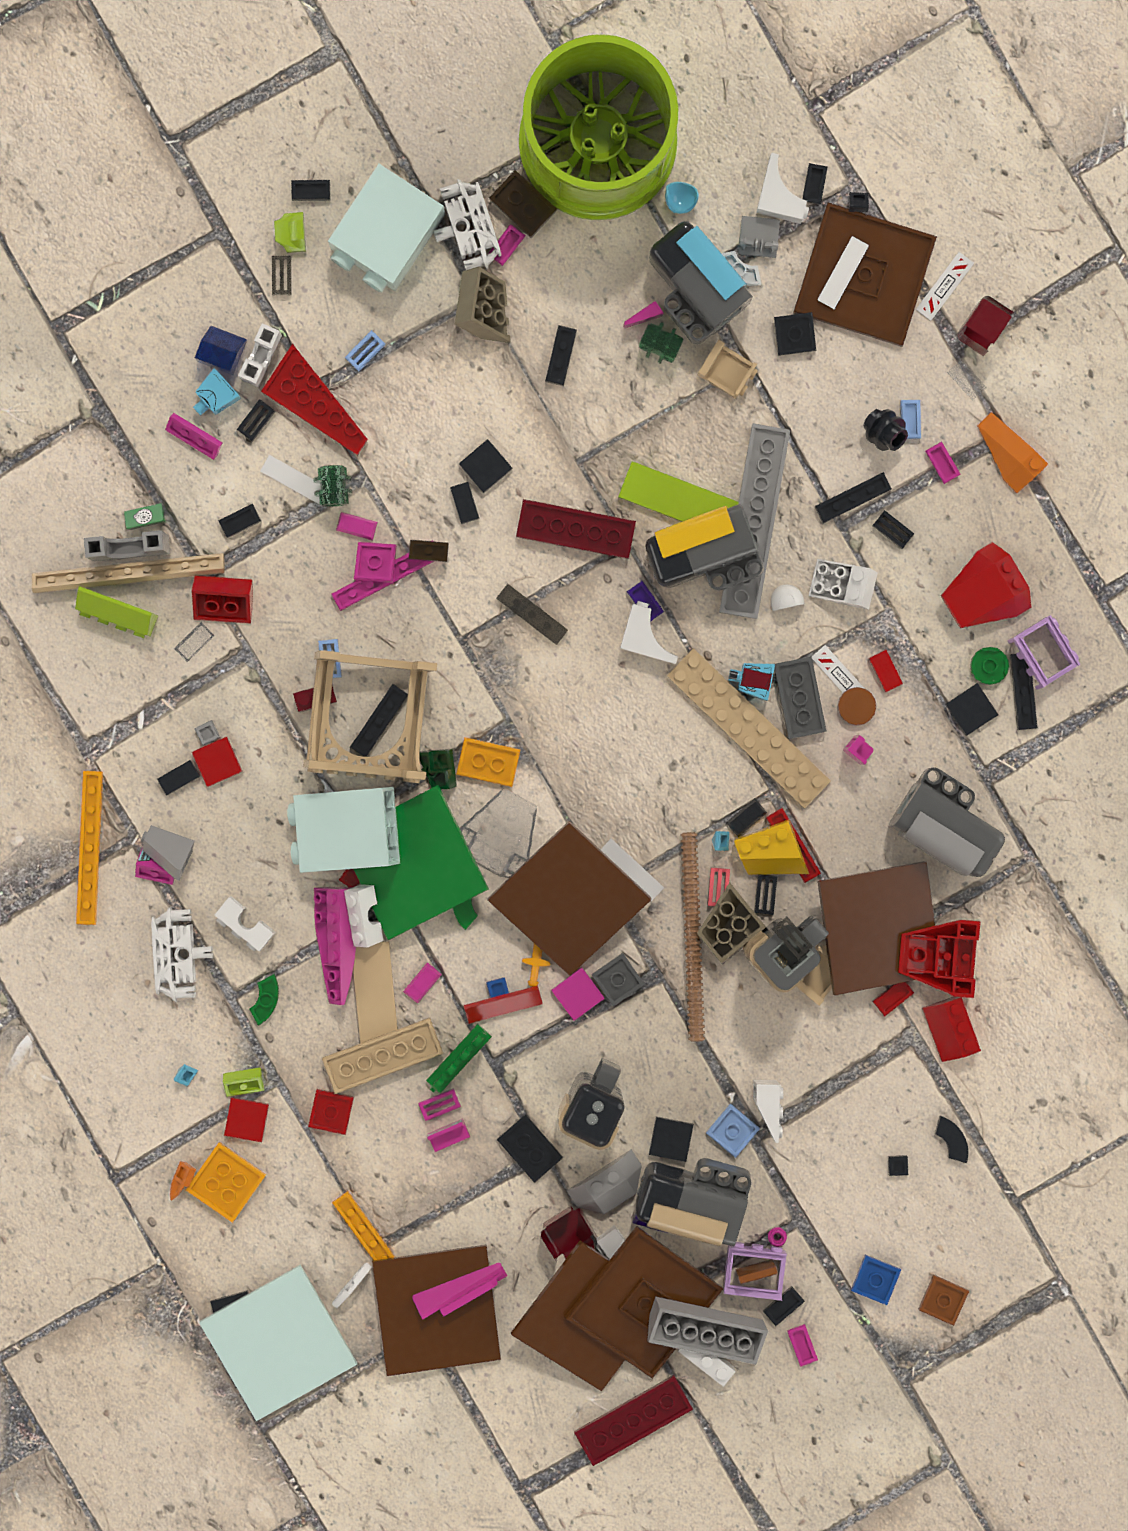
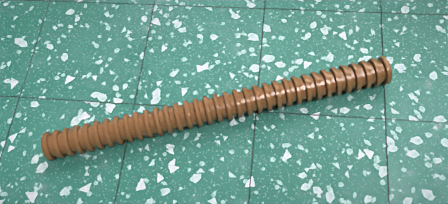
(692, 938)

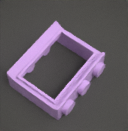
(1025, 653)
(758, 1251)

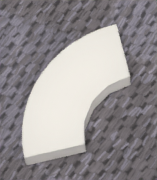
(748, 273)
(351, 1285)

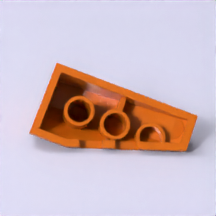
(1013, 456)

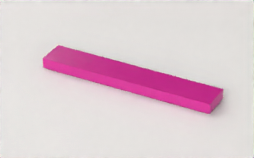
(361, 589)

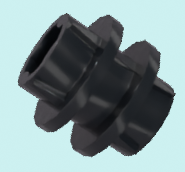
(885, 430)

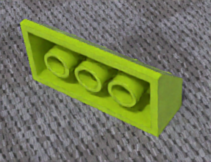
(116, 612)

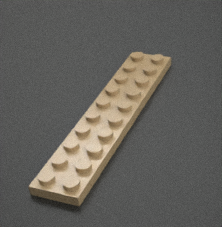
(748, 728)

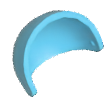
(681, 197)

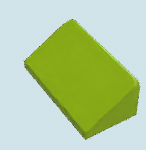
(243, 1082)

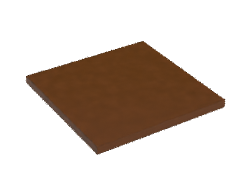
(885, 283)
(569, 898)
(866, 923)
(621, 1297)
(556, 1338)
(437, 1341)

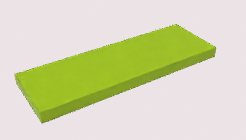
(669, 494)

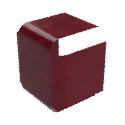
(984, 324)
(565, 1232)

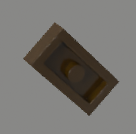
(428, 550)

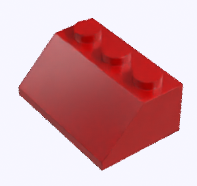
(222, 599)
(951, 1029)

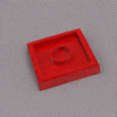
(217, 761)
(331, 1111)
(246, 1119)

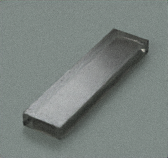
(532, 614)

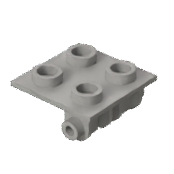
(759, 236)

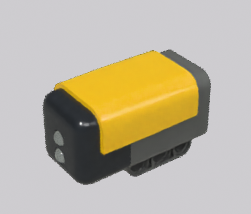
(707, 546)

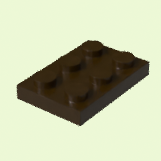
(523, 204)

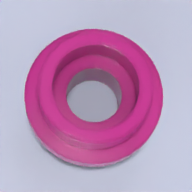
(779, 1242)

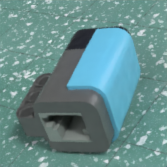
(700, 281)

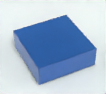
(497, 987)

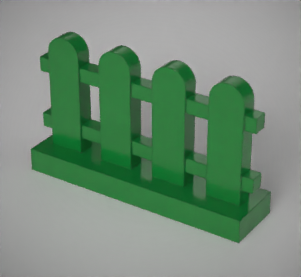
(458, 1058)

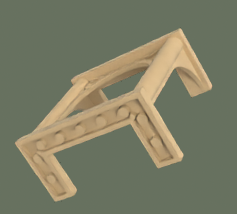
(409, 763)

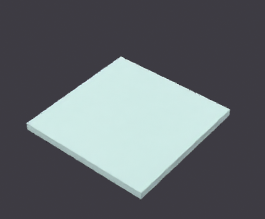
(278, 1342)

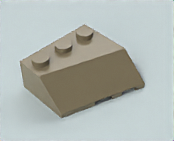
(482, 305)
(729, 925)

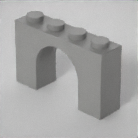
(148, 544)

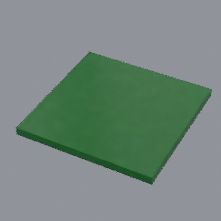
(433, 868)

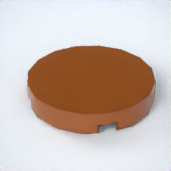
(857, 706)

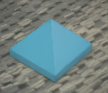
(721, 841)
(185, 1074)

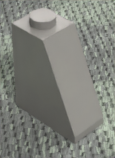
(168, 850)

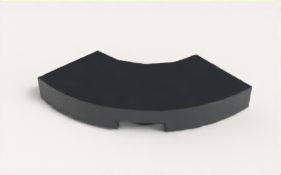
(954, 1139)

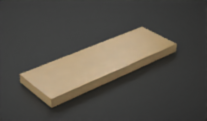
(374, 991)
(382, 1055)

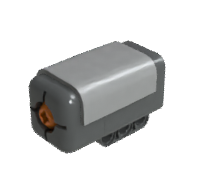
(945, 828)

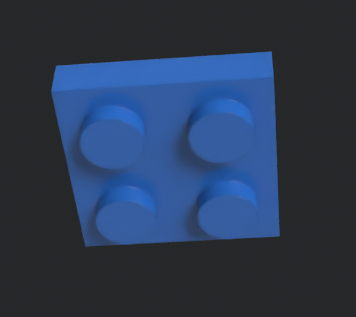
(876, 1279)

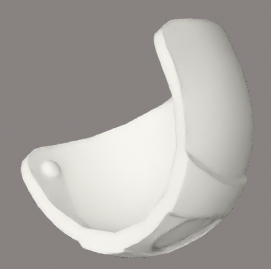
(785, 597)

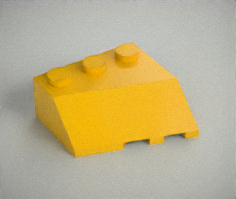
(771, 851)

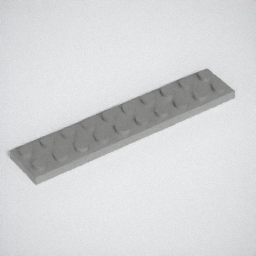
(759, 499)

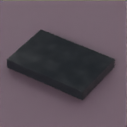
(529, 1148)

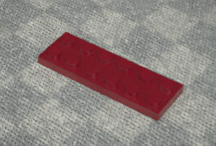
(575, 529)
(633, 1420)

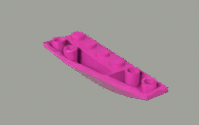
(334, 941)

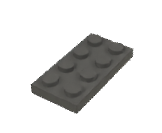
(800, 697)

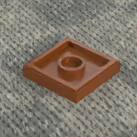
(756, 1271)
(943, 1300)

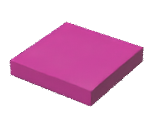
(375, 562)
(577, 993)

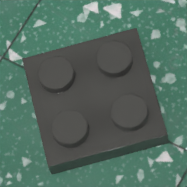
(618, 979)

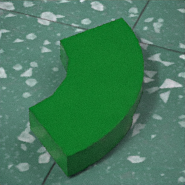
(465, 913)
(267, 999)

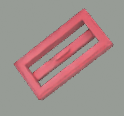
(711, 883)

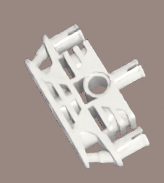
(481, 221)
(163, 954)

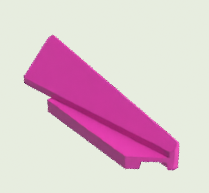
(458, 1291)

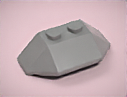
(608, 1185)

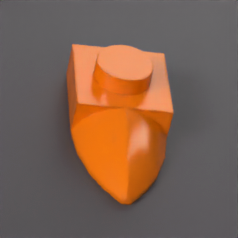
(182, 1178)

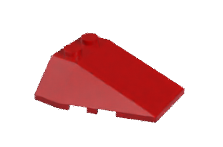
(987, 589)
(942, 956)

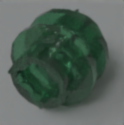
(661, 342)
(333, 487)

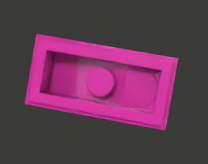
(649, 313)

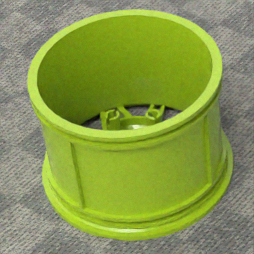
(599, 130)

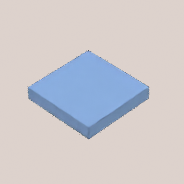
(732, 1130)

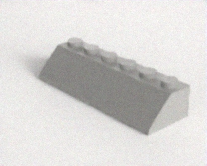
(706, 1330)

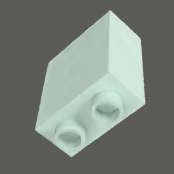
(385, 229)
(344, 830)

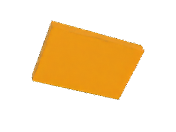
(488, 762)

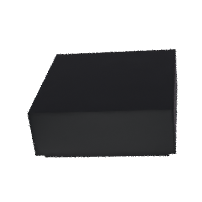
(858, 202)
(898, 1165)

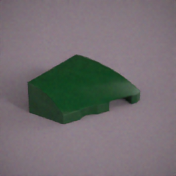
(439, 767)

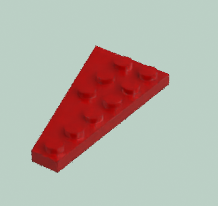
(305, 395)

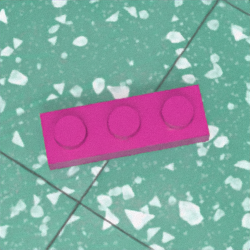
(193, 436)

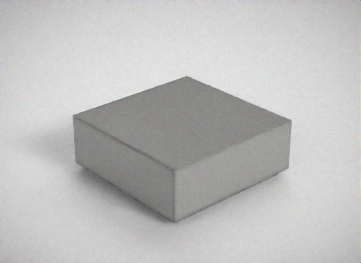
(207, 732)

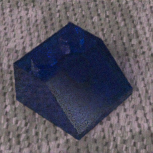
(220, 350)

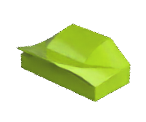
(291, 232)

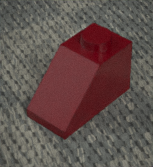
(304, 699)

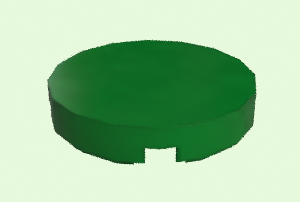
(989, 665)

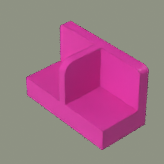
(858, 749)

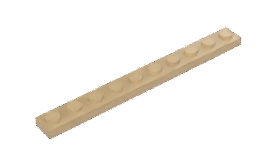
(128, 573)

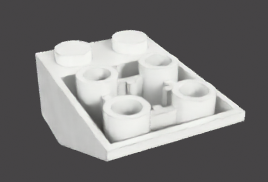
(843, 583)
(767, 1099)

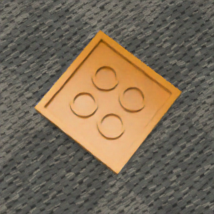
(225, 1182)

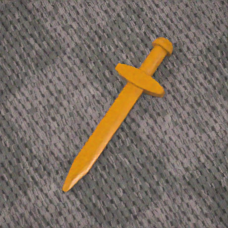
(535, 961)

